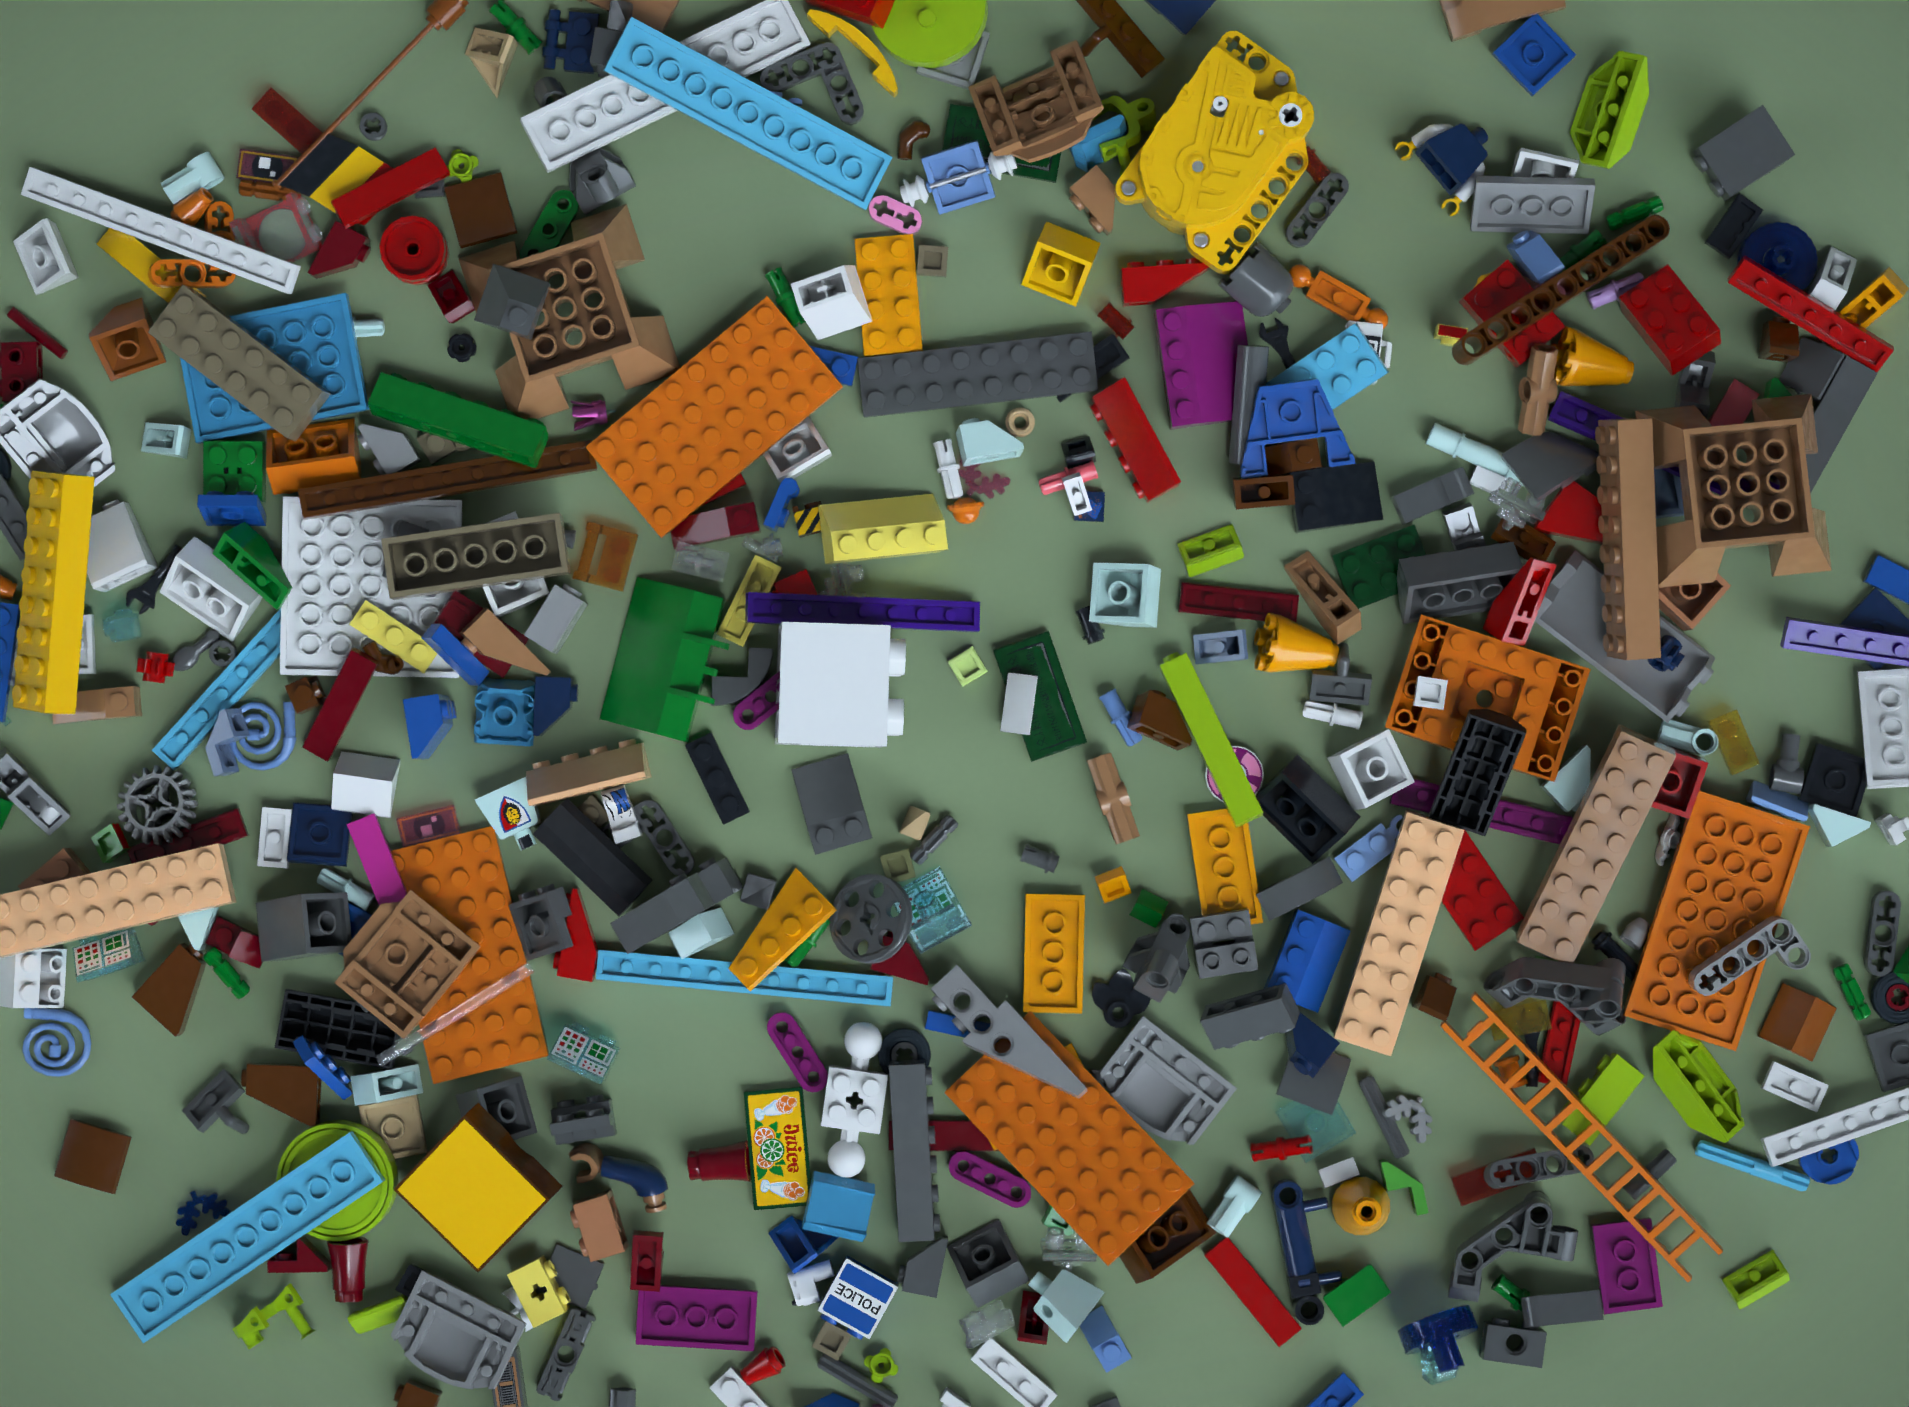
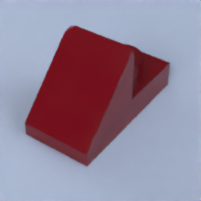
(451, 297)
(236, 942)
(308, 1260)
(647, 1260)

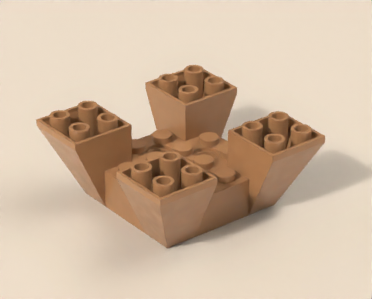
(589, 266)
(1783, 518)

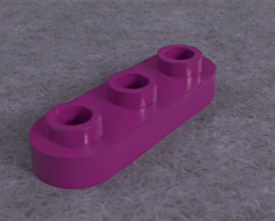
(758, 704)
(801, 1065)
(999, 1189)

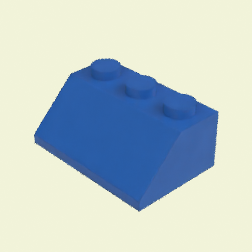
(428, 722)
(1308, 958)

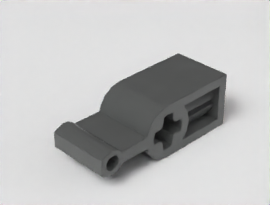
(1432, 495)

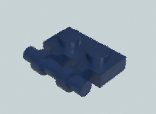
(579, 41)

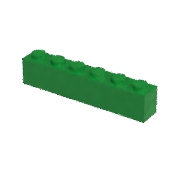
(458, 419)

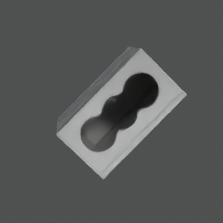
(556, 618)

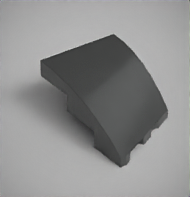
(1549, 463)

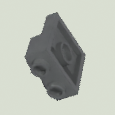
(542, 921)

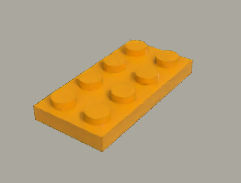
(891, 291)
(1223, 864)
(1053, 953)

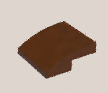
(480, 210)
(92, 1156)

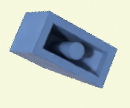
(1534, 256)

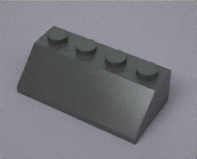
(1455, 581)

